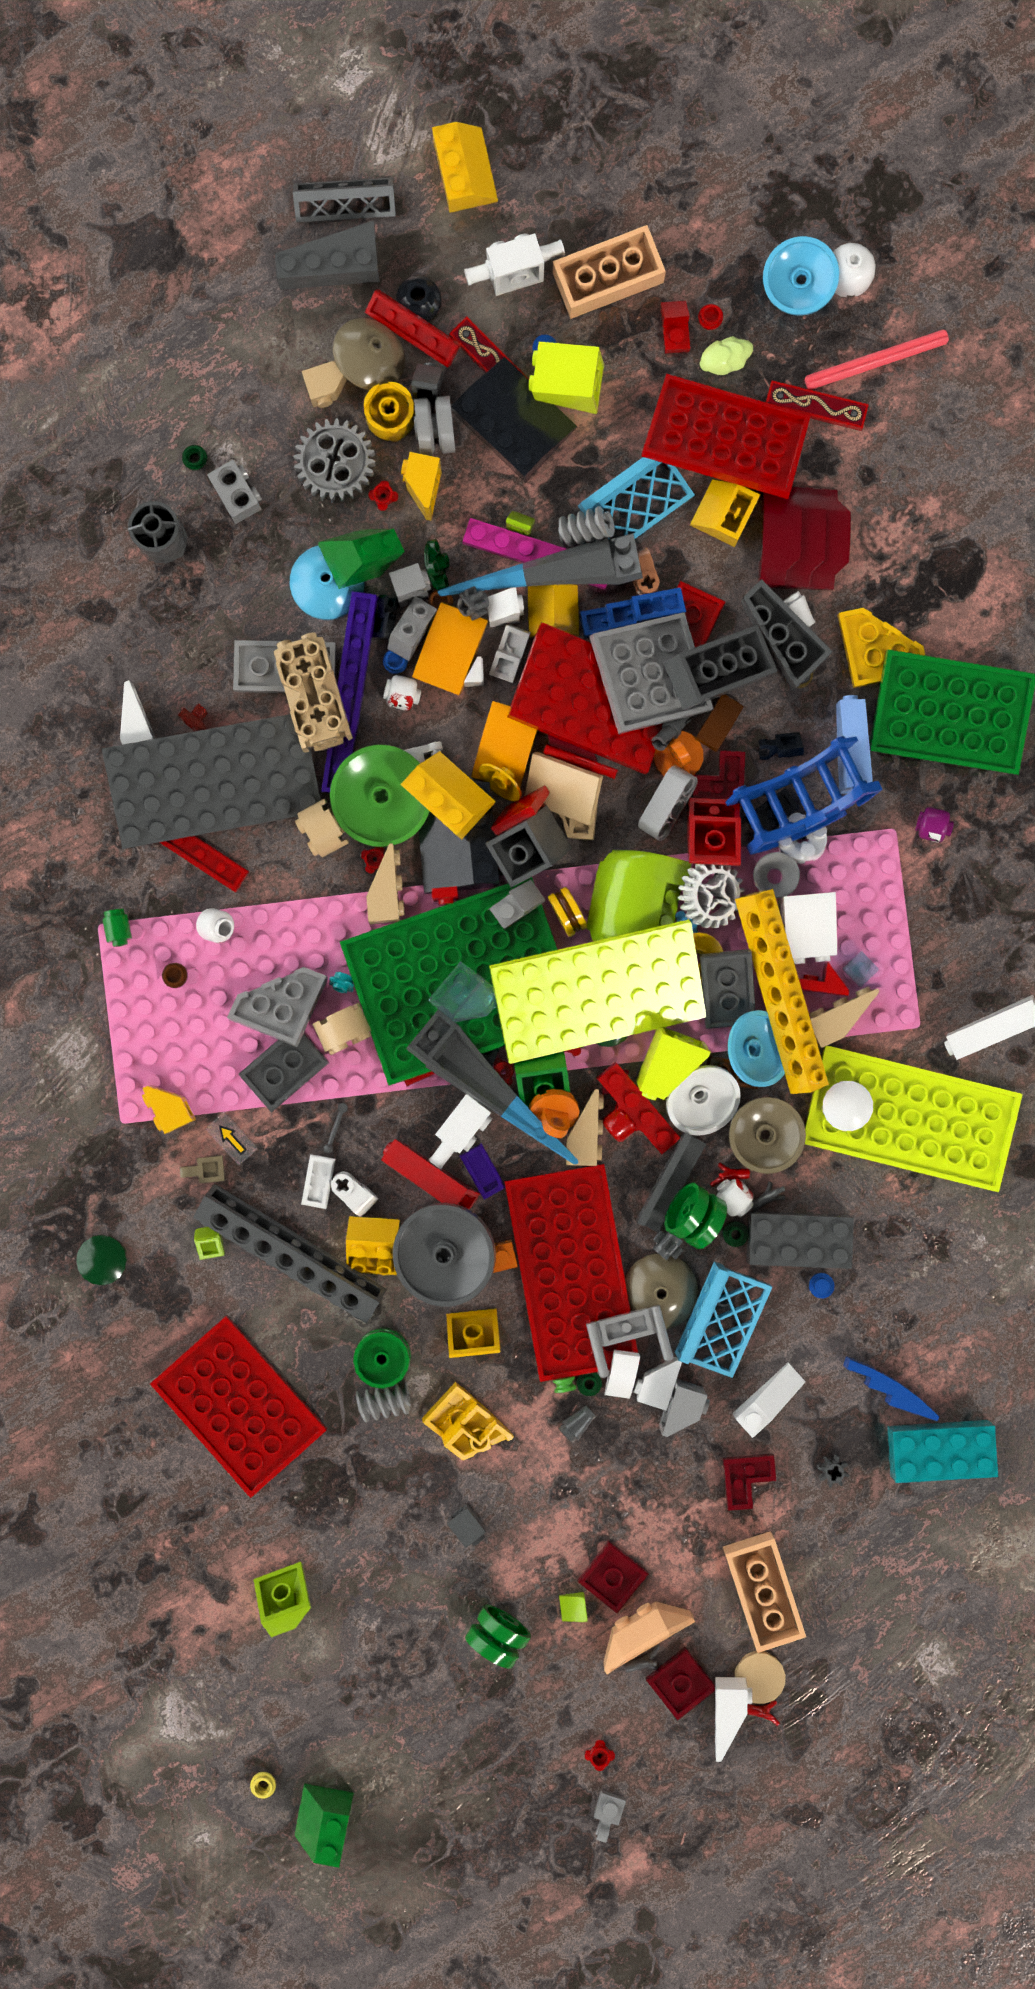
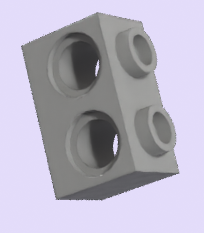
(231, 493)
(410, 583)
(411, 628)

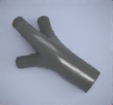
(768, 1196)
(643, 1662)

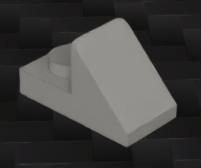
(517, 904)

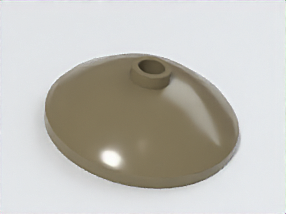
(363, 362)
(785, 1135)
(656, 1273)

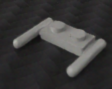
(625, 1328)

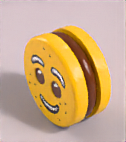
(567, 911)

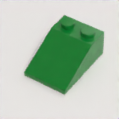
(541, 1074)

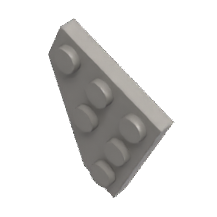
(281, 1005)

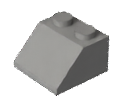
(684, 1408)

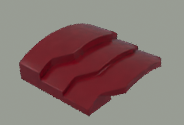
(804, 539)

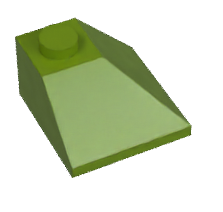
(282, 1599)

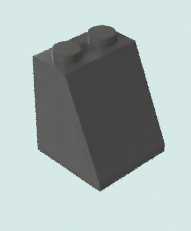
(529, 847)

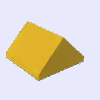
(554, 606)
(473, 1333)

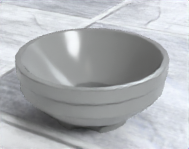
(788, 869)

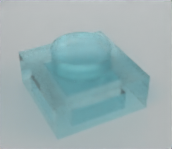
(860, 969)

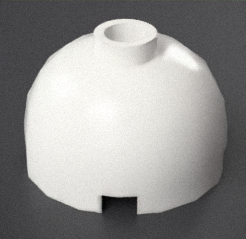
(855, 269)

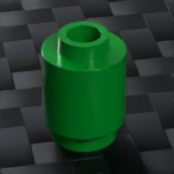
(116, 927)

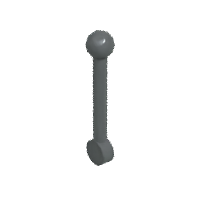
(342, 1108)

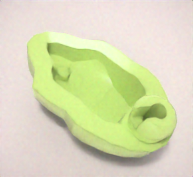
(726, 355)

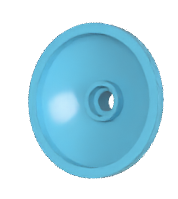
(795, 259)
(317, 597)
(754, 1050)

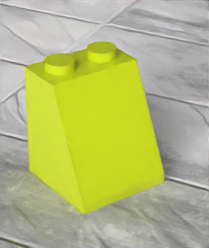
(567, 375)
(669, 1062)

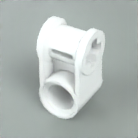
(357, 1196)

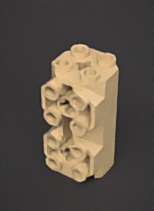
(312, 692)

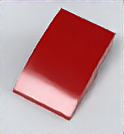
(713, 832)

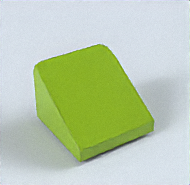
(520, 523)
(208, 1243)
(573, 1607)

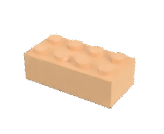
(608, 271)
(764, 1592)

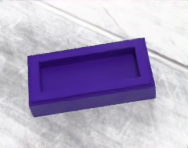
(482, 1171)

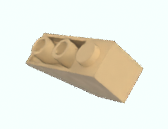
(383, 896)
(837, 1022)
(584, 1134)

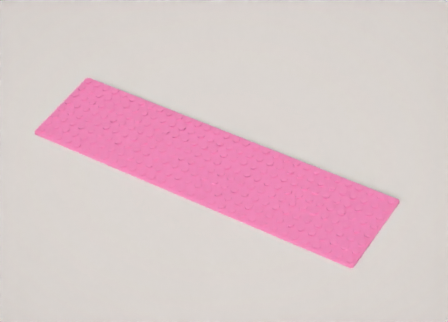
(192, 1049)

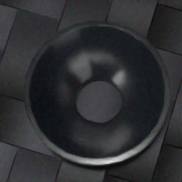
(429, 305)

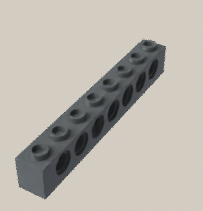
(289, 1253)

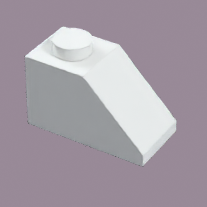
(658, 1384)

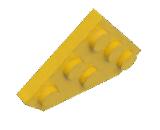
(866, 645)

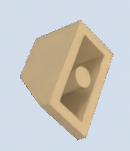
(324, 383)

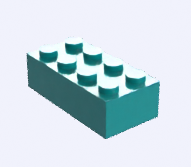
(942, 1451)

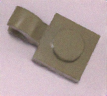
(207, 1169)

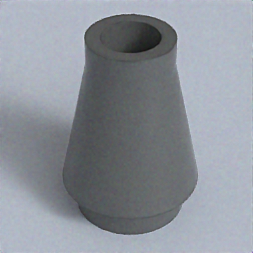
(576, 1424)

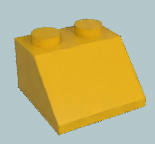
(422, 481)

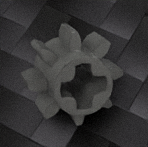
(473, 603)
(667, 1245)
(836, 1477)

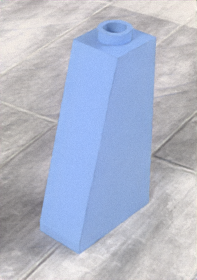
(852, 722)

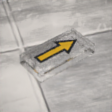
(231, 1138)

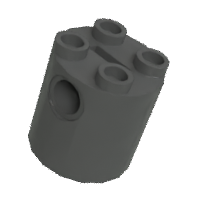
(157, 532)

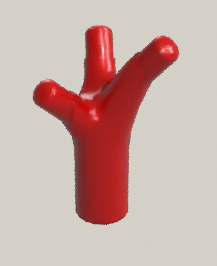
(730, 1174)
(763, 1711)

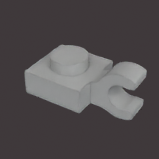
(608, 1811)

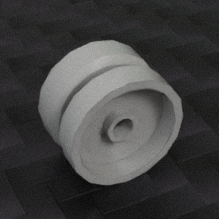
(434, 425)

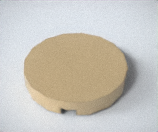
(763, 1674)

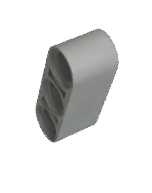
(667, 802)

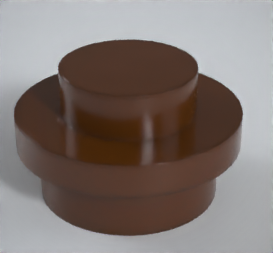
(174, 975)

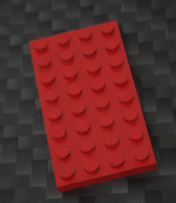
(568, 1265)

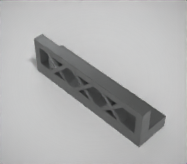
(344, 190)
(670, 1181)

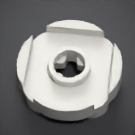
(806, 850)

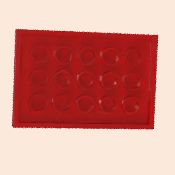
(726, 436)
(567, 699)
(238, 1406)

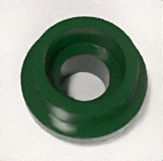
(194, 450)
(729, 1228)
(589, 1391)

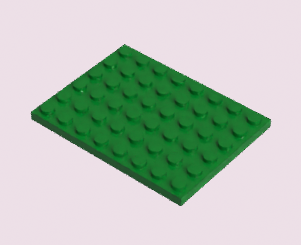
(409, 959)

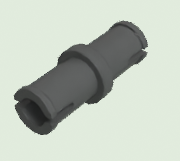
(669, 731)

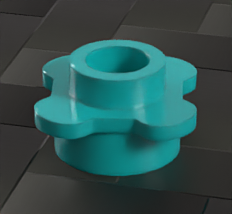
(342, 982)

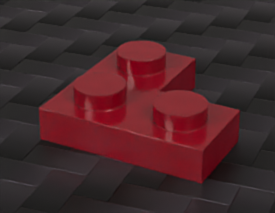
(729, 777)
(741, 1472)

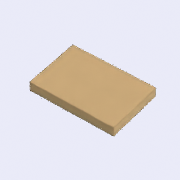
(571, 788)

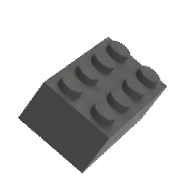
(720, 667)
(800, 1240)

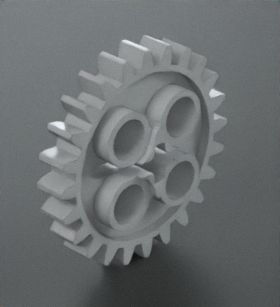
(355, 466)

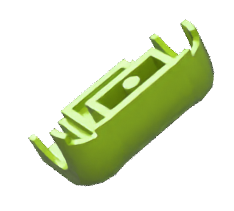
(634, 892)

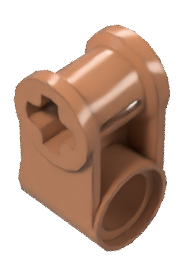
(648, 572)

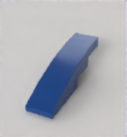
(632, 611)
(897, 1394)

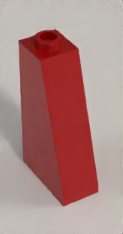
(427, 1176)

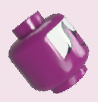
(934, 824)

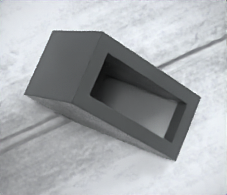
(427, 382)

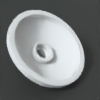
(711, 1107)

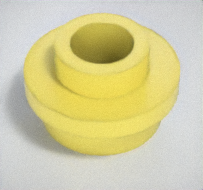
(259, 1791)

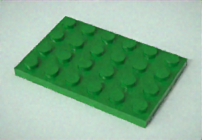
(952, 712)

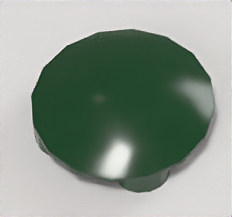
(436, 564)
(101, 1260)

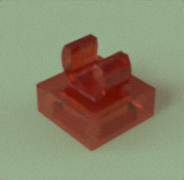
(194, 718)

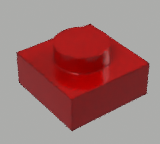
(445, 895)

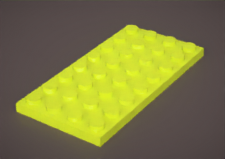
(598, 991)
(920, 1120)

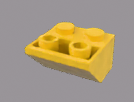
(725, 511)
(371, 1244)

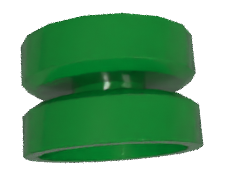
(695, 1216)
(397, 1361)
(498, 1636)

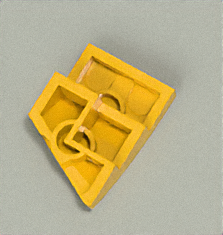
(465, 1423)

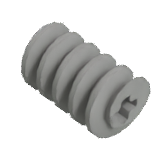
(585, 527)
(384, 1402)

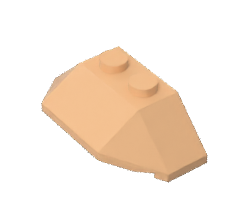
(643, 1631)

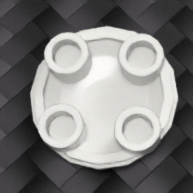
(847, 1106)

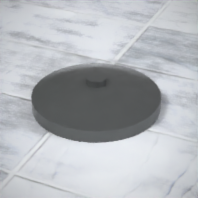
(444, 1254)

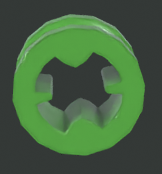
(564, 1384)

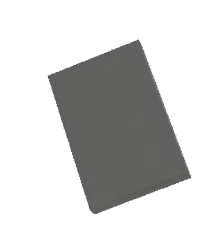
(727, 986)
(283, 1071)

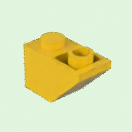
(169, 1108)

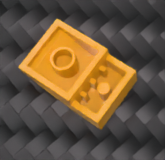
(449, 649)
(504, 743)

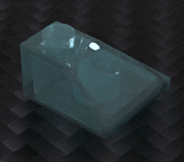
(464, 995)

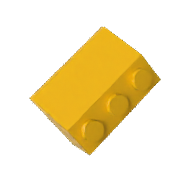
(464, 166)
(448, 794)

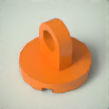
(683, 752)
(556, 1111)

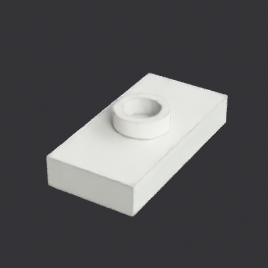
(318, 1181)

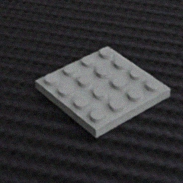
(635, 671)

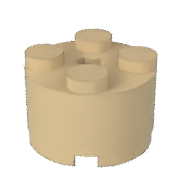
(321, 829)
(341, 1028)

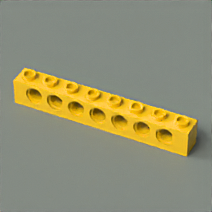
(781, 991)

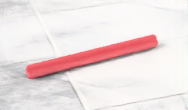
(876, 359)

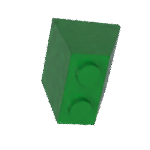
(361, 555)
(323, 1823)

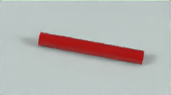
(580, 761)

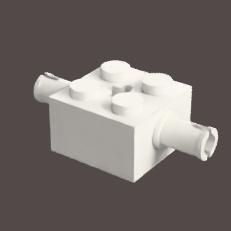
(515, 263)
(459, 1129)

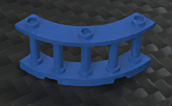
(814, 818)

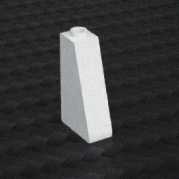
(992, 1028)

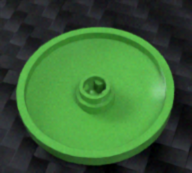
(370, 799)

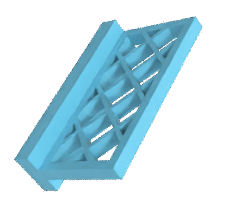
(628, 478)
(702, 1314)

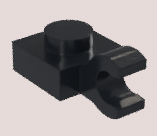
(384, 619)
(784, 745)

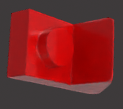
(675, 326)
(830, 982)

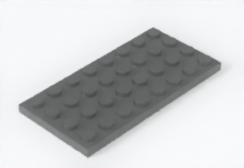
(209, 780)

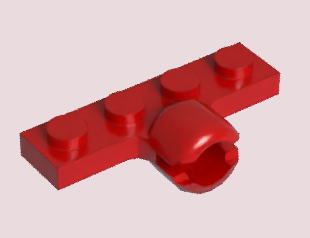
(634, 1111)

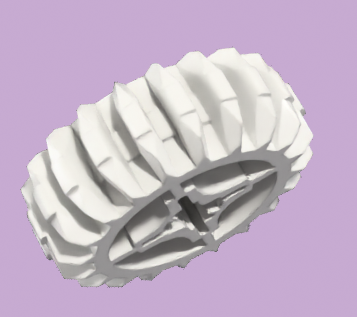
(723, 887)

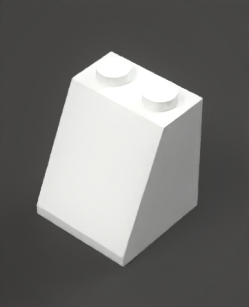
(810, 925)

